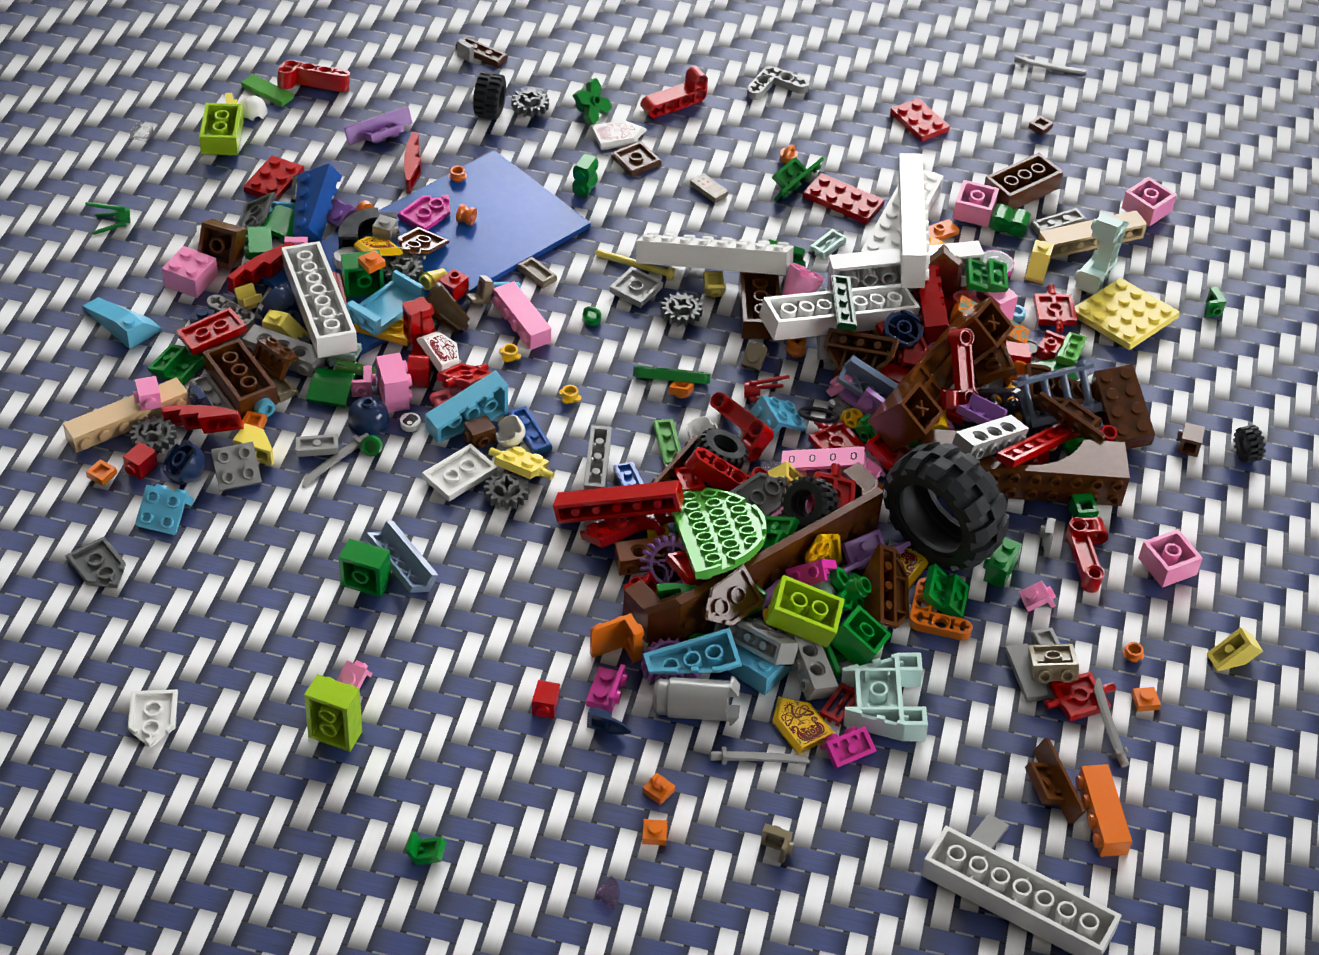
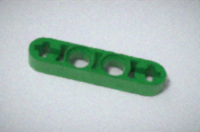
(671, 374)

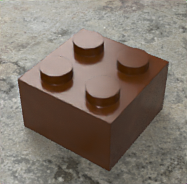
(223, 242)

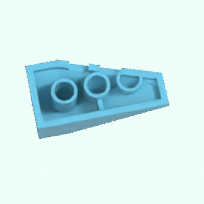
(121, 322)
(703, 654)
(758, 671)

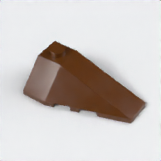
(1055, 386)

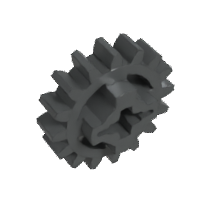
(530, 102)
(404, 264)
(681, 309)
(152, 433)
(506, 490)

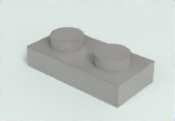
(317, 445)

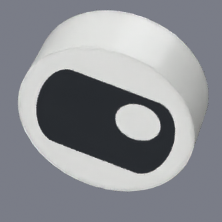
(410, 422)

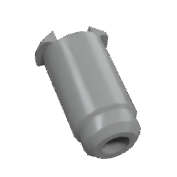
(696, 699)

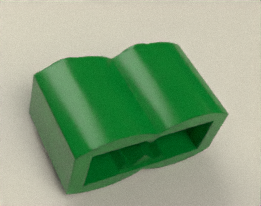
(585, 175)
(1009, 220)

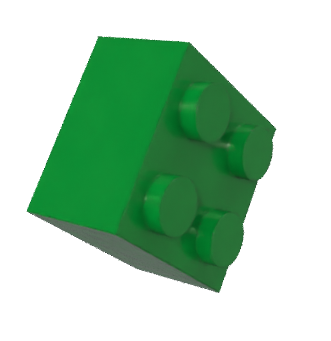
(356, 279)
(365, 568)
(860, 637)

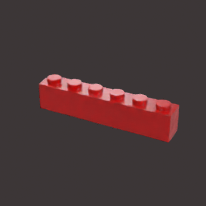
(618, 501)

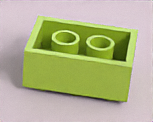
(221, 129)
(805, 611)
(333, 712)

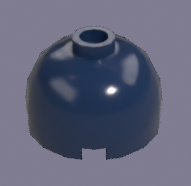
(279, 300)
(905, 327)
(368, 416)
(184, 462)

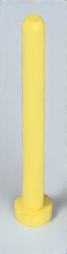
(669, 273)

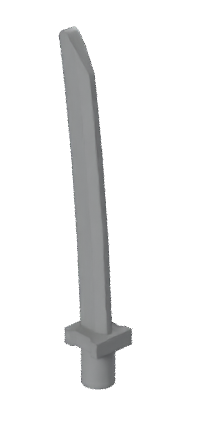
(1024, 60)
(334, 459)
(1119, 751)
(725, 756)

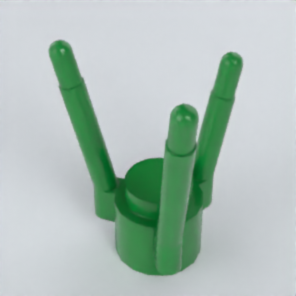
(120, 213)

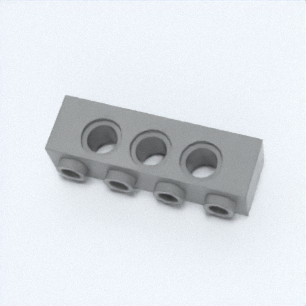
(307, 359)
(990, 436)
(597, 457)
(762, 641)
(812, 669)

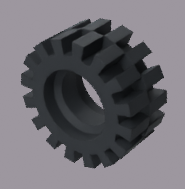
(1249, 443)

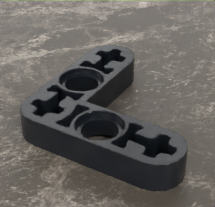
(1012, 404)

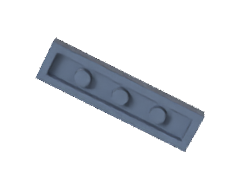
(865, 375)
(404, 556)

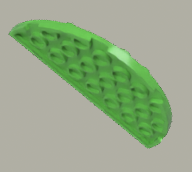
(719, 530)

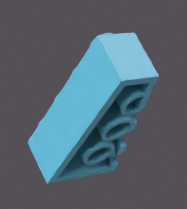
(482, 398)

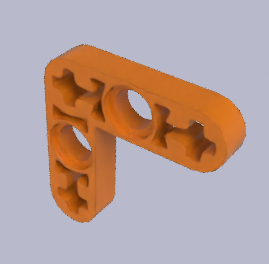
(926, 615)

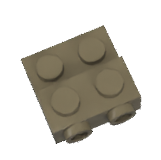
(1053, 663)

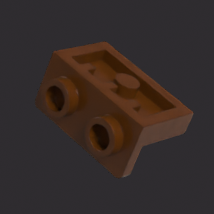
(274, 357)

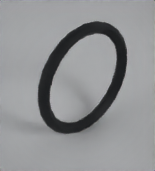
(818, 409)

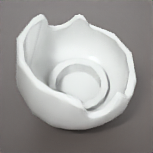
(253, 107)
(698, 425)
(510, 431)

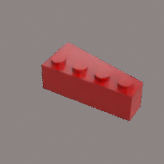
(932, 306)

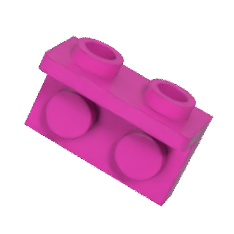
(812, 572)
(606, 688)
(848, 747)

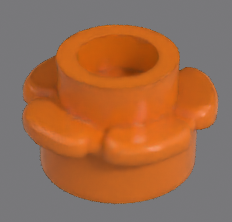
(457, 174)
(1133, 652)

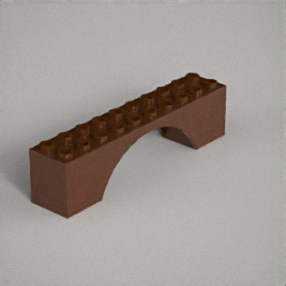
(914, 403)
(1092, 468)

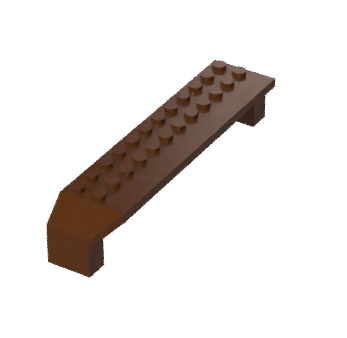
(685, 612)

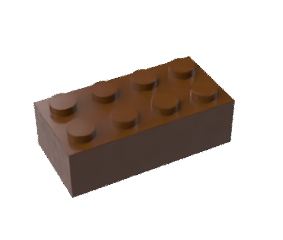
(1025, 181)
(752, 290)
(239, 376)
(1123, 405)

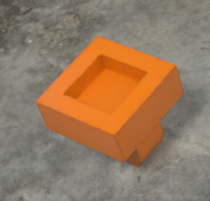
(658, 788)

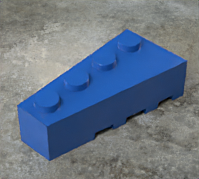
(313, 201)

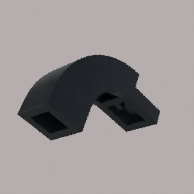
(358, 225)

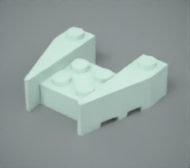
(1110, 234)
(880, 697)

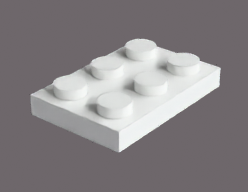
(459, 472)

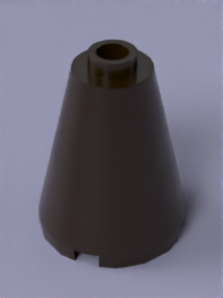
(447, 310)

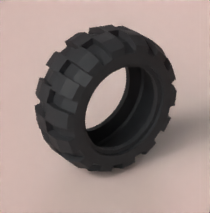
(967, 492)

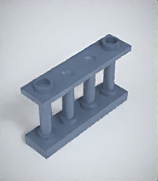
(1045, 419)

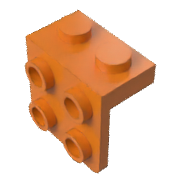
(617, 634)

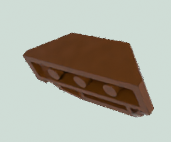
(871, 349)
(889, 587)

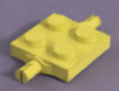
(522, 462)

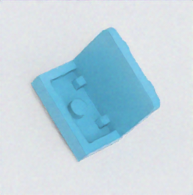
(778, 414)
(162, 509)

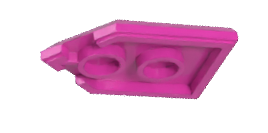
(426, 212)

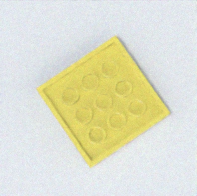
(1125, 313)

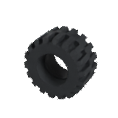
(489, 95)
(724, 445)
(796, 498)

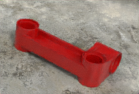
(963, 371)
(756, 434)
(1081, 536)

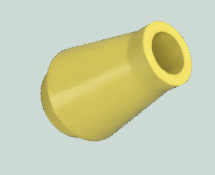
(430, 278)

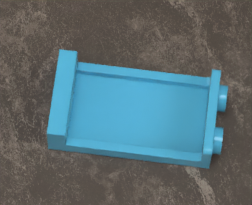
(385, 305)

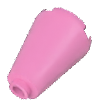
(801, 280)

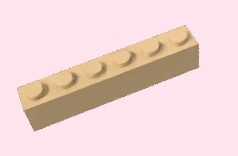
(1078, 238)
(119, 417)

